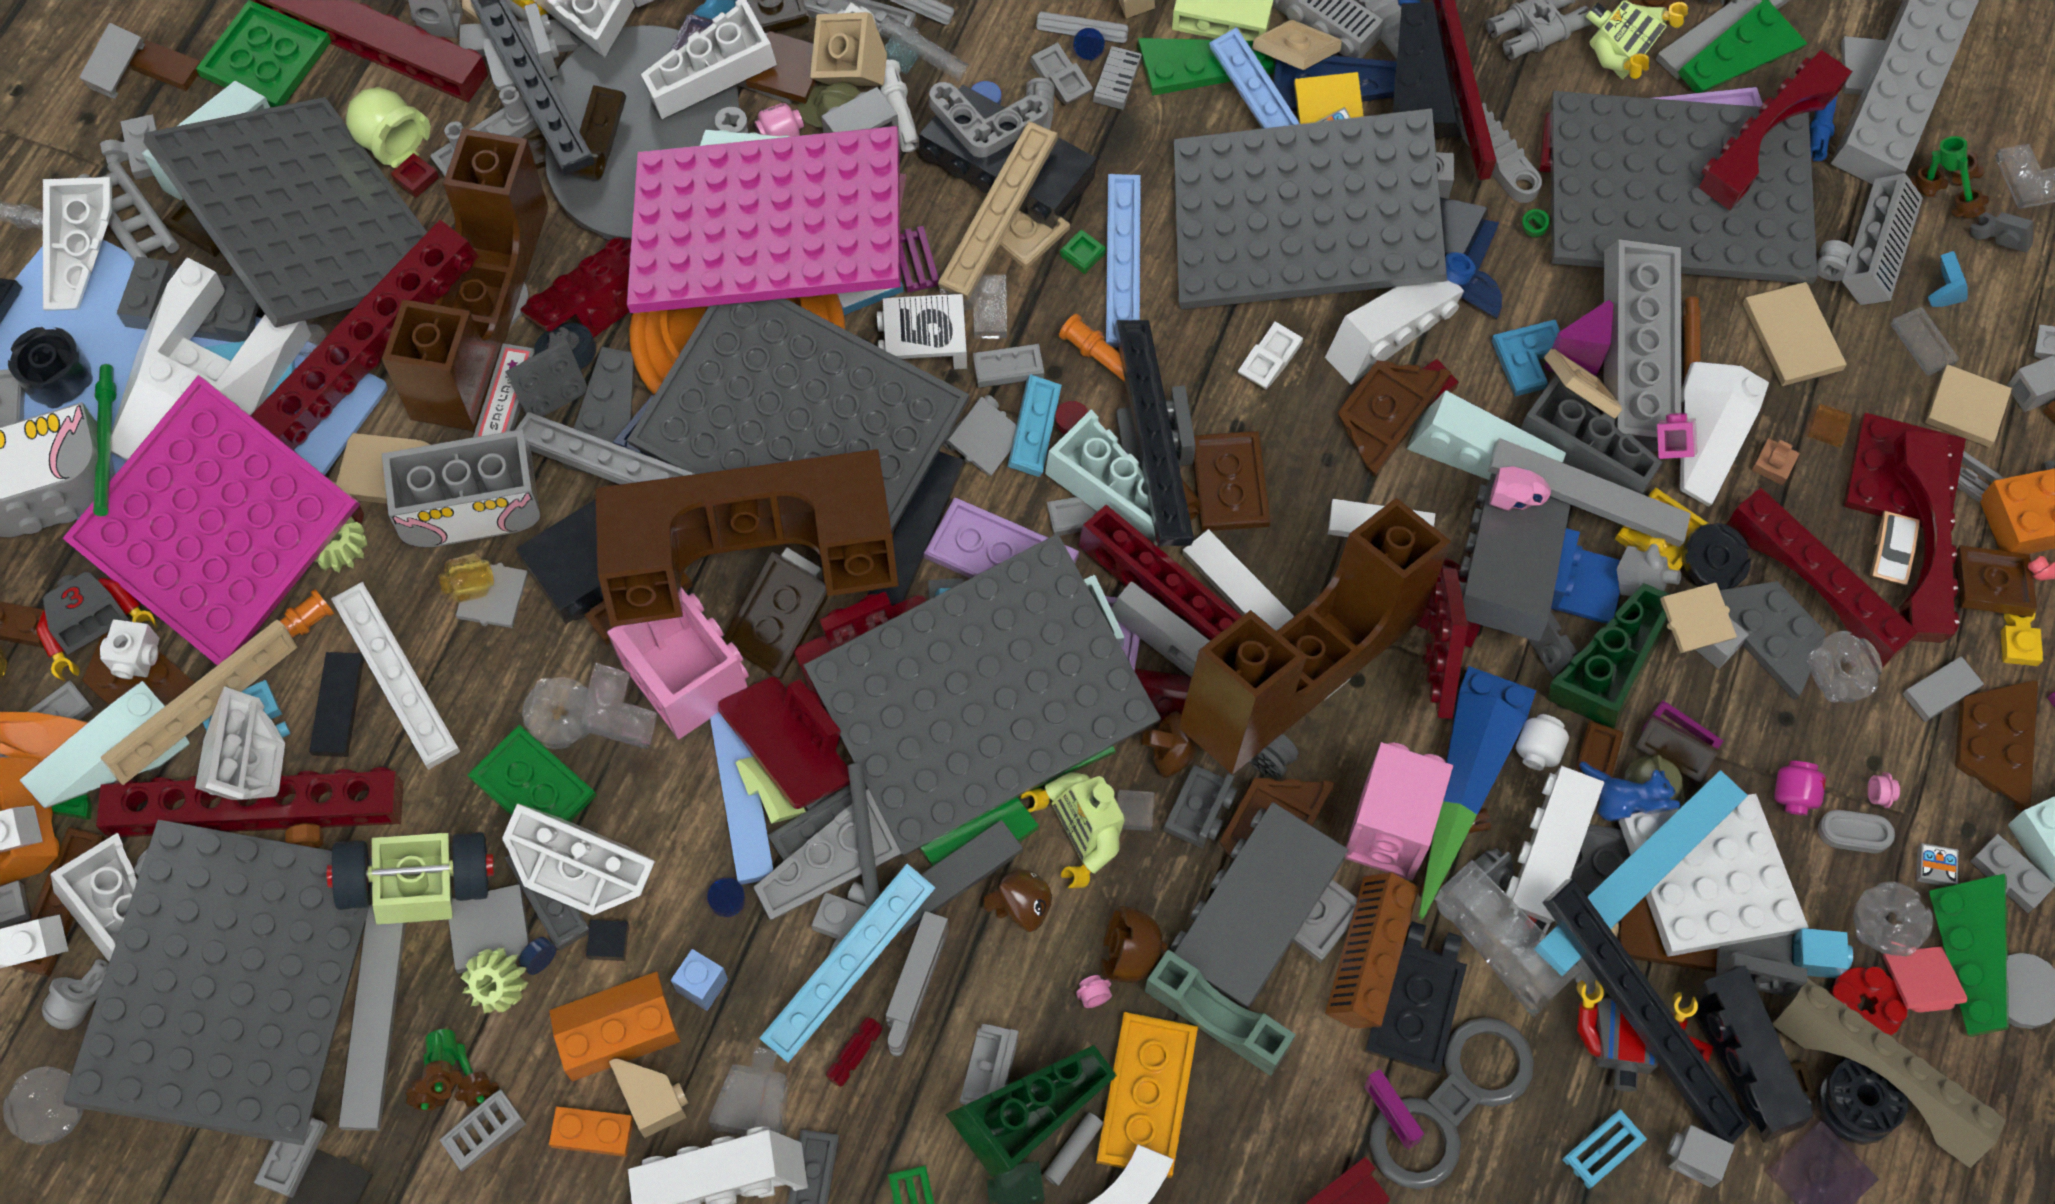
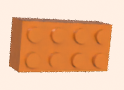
(2022, 512)

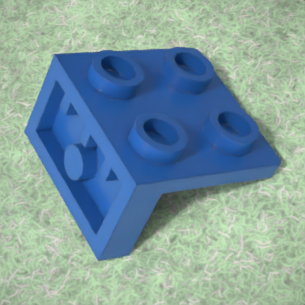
(1586, 582)

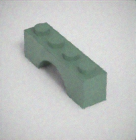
(1243, 1031)

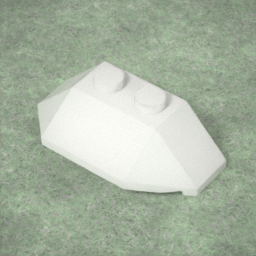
(240, 750)
(573, 862)

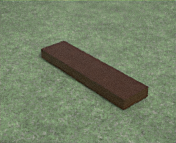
(48, 904)

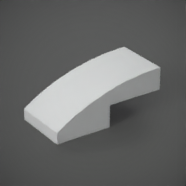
(1271, 355)

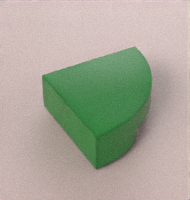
(77, 808)

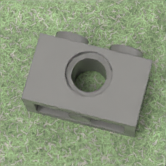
(437, 16)

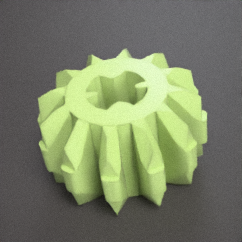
(343, 547)
(494, 980)

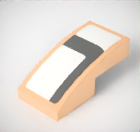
(1895, 548)

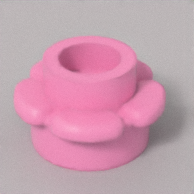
(1883, 790)
(1094, 991)

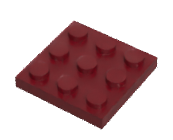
(1872, 476)
(1447, 643)

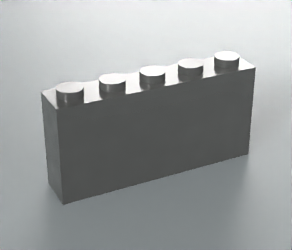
(1512, 564)
(1259, 904)

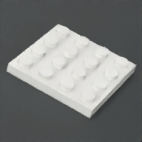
(1725, 888)

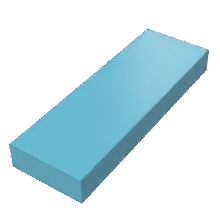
(1034, 425)

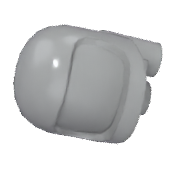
(73, 998)

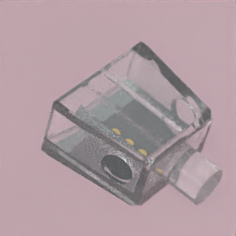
(752, 1097)

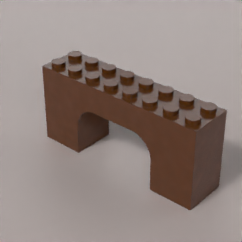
(449, 350)
(663, 525)
(1263, 680)

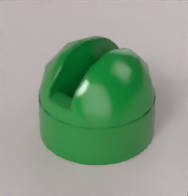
(1539, 218)

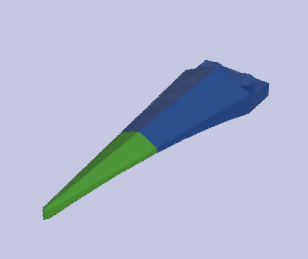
(1483, 731)

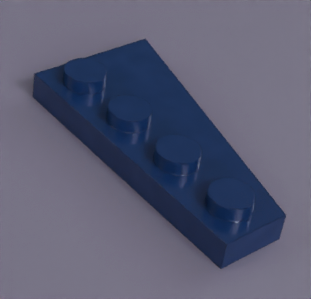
(1375, 76)

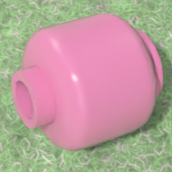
(779, 121)

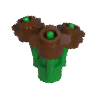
(1963, 167)
(440, 1076)

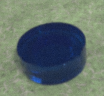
(1089, 44)
(726, 897)

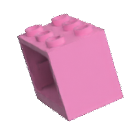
(681, 665)
(1398, 810)

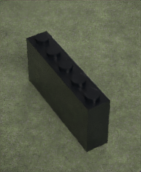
(1055, 189)
(565, 563)

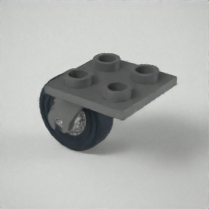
(554, 372)

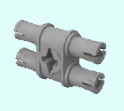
(1539, 24)

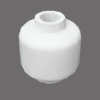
(1542, 742)

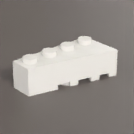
(710, 61)

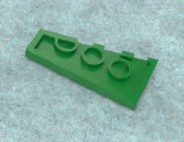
(1748, 44)
(1186, 64)
(1974, 937)

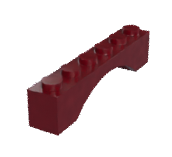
(1811, 90)
(1923, 468)
(1862, 611)

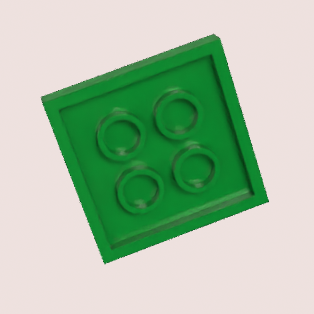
(264, 53)

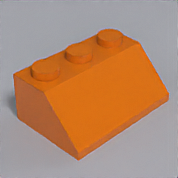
(32, 858)
(612, 1025)

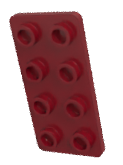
(591, 292)
(848, 623)
(788, 738)

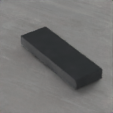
(336, 704)

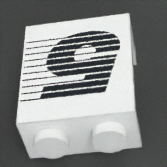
(924, 327)

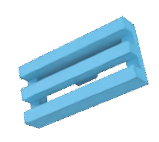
(1581, 1169)

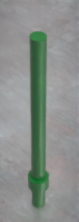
(105, 395)

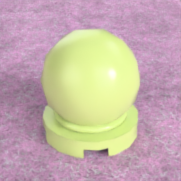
(386, 125)

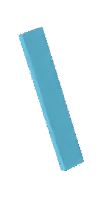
(847, 963)

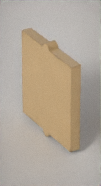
(1698, 617)

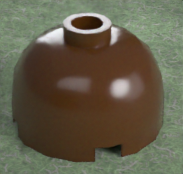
(1133, 946)

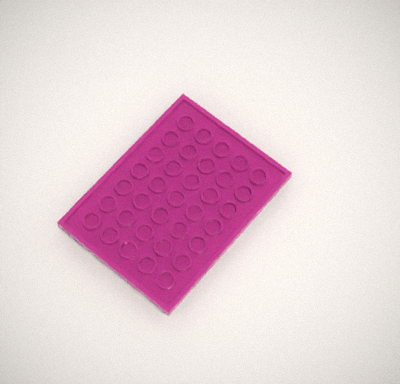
(766, 220)

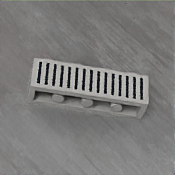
(1339, 18)
(1882, 239)

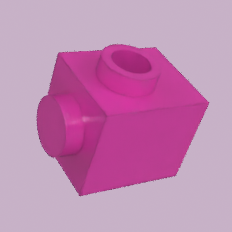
(1677, 436)

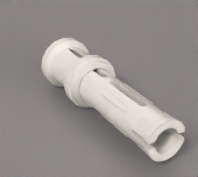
(896, 92)

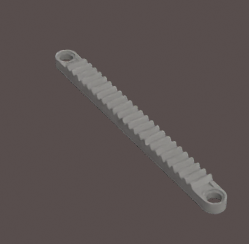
(1511, 161)

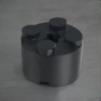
(49, 366)

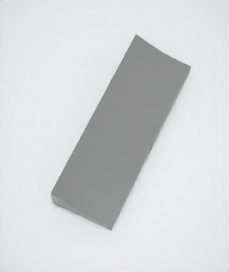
(1645, 344)

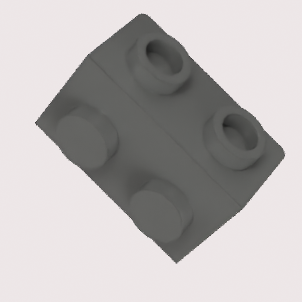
(1199, 806)

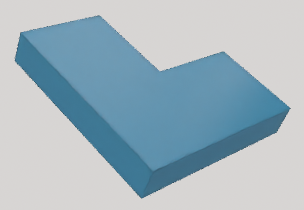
(1520, 355)

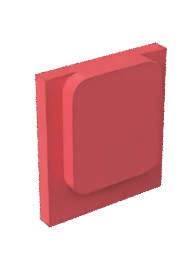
(1926, 980)

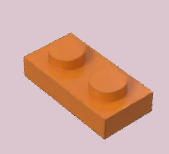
(591, 1131)

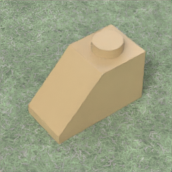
(649, 1096)

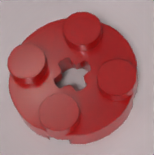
(1879, 988)

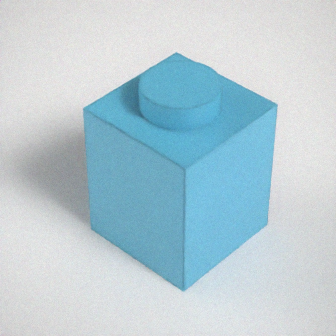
(1822, 952)

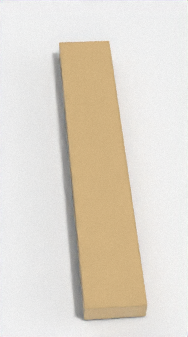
(998, 210)
(198, 702)

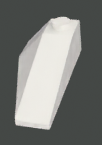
(73, 230)
(1725, 407)

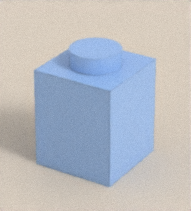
(699, 979)

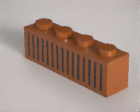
(1372, 951)

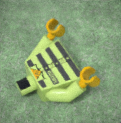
(1630, 33)
(1089, 818)

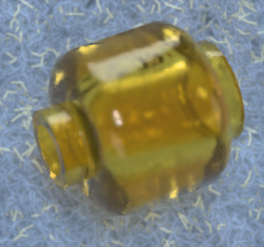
(466, 578)

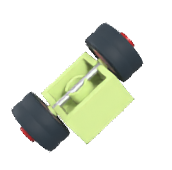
(410, 875)

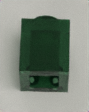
(1017, 1186)

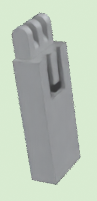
(1159, 627)
(915, 980)

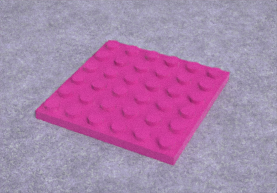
(212, 521)

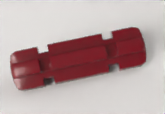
(854, 1051)

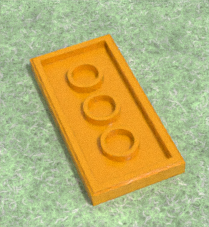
(1149, 1089)

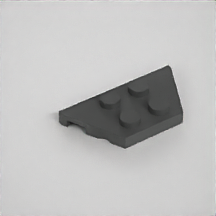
(1778, 631)

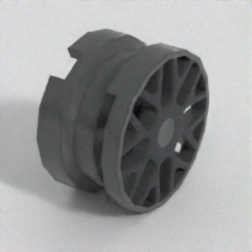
(1275, 757)

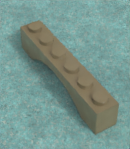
(1954, 1116)

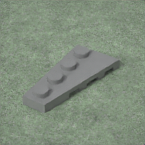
(824, 862)

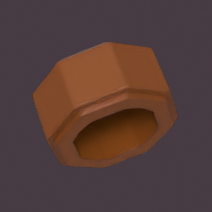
(305, 834)

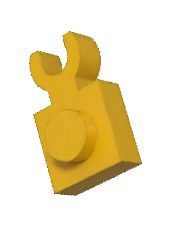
(2021, 642)

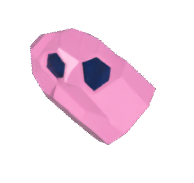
(1518, 489)

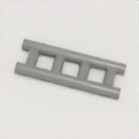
(146, 217)

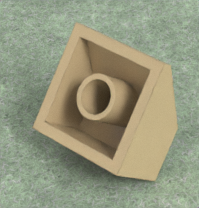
(848, 50)

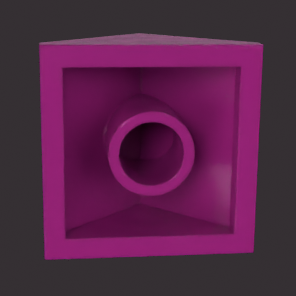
(1587, 339)

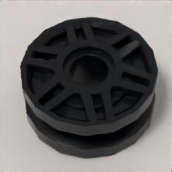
(1848, 1115)

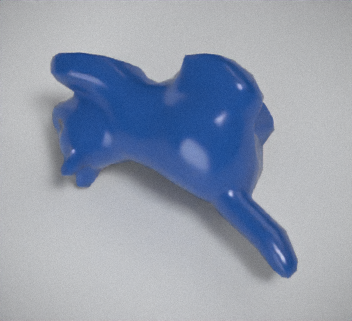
(1623, 798)

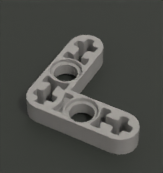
(981, 127)

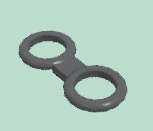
(1454, 1102)

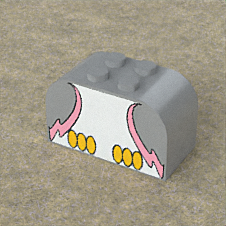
(47, 469)
(461, 489)

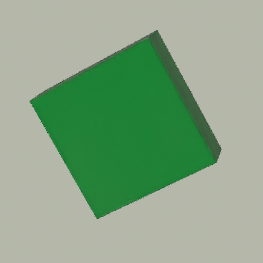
(1083, 251)

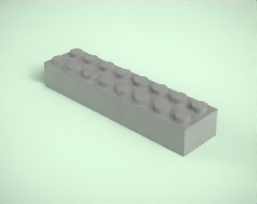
(1903, 88)

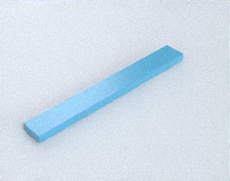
(1650, 863)

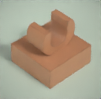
(1775, 461)

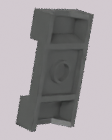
(228, 321)

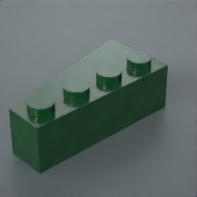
(1610, 666)
(1021, 1115)

